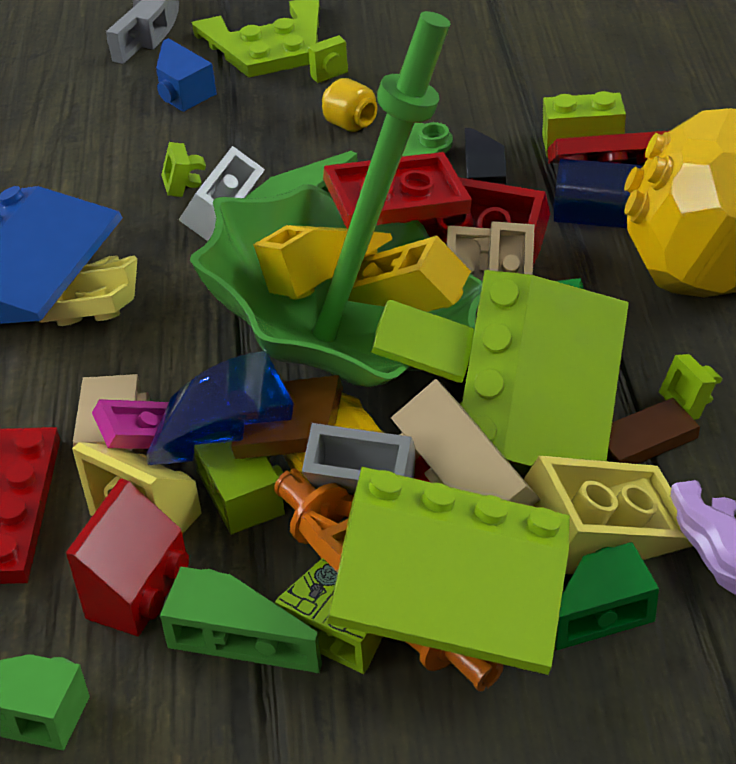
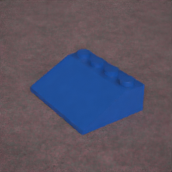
(44, 247)

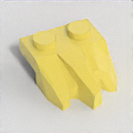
(96, 291)

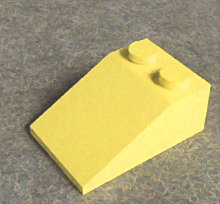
(608, 505)

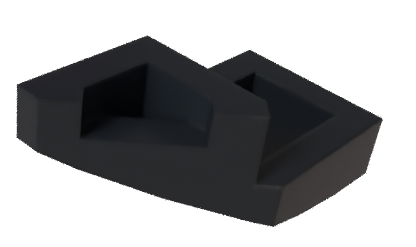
(484, 158)

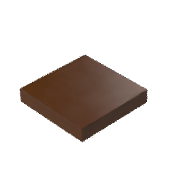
(314, 402)

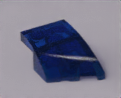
(218, 406)

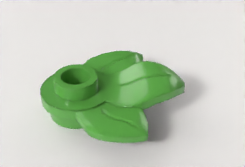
(428, 138)

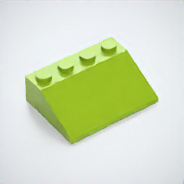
(544, 368)
(452, 570)

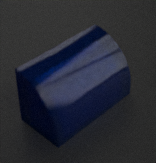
(592, 193)

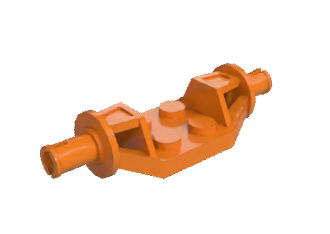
(318, 524)

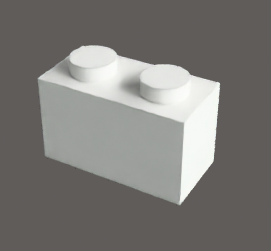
(231, 178)

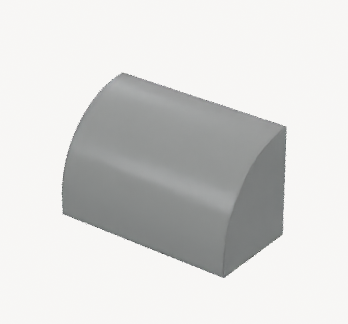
(339, 453)

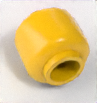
(349, 105)

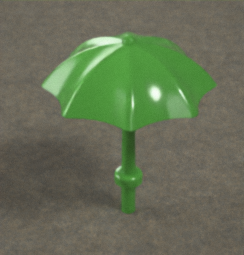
(325, 326)

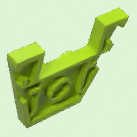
(267, 47)

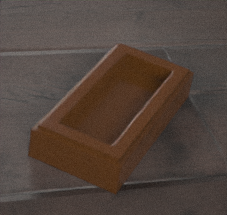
(651, 432)

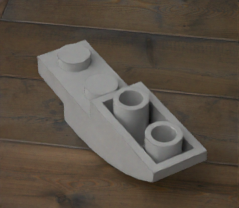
(141, 27)

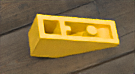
(414, 274)

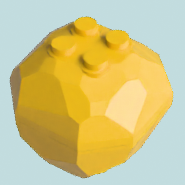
(686, 206)

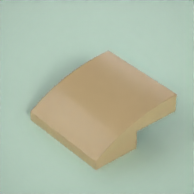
(500, 248)

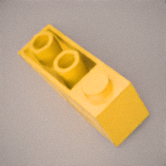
(304, 257)

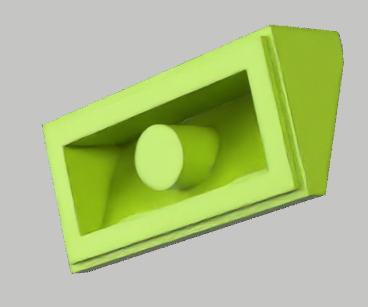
(423, 341)

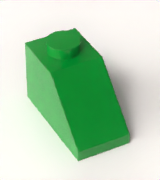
(606, 596)

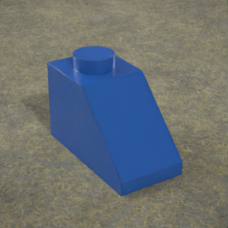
(183, 76)

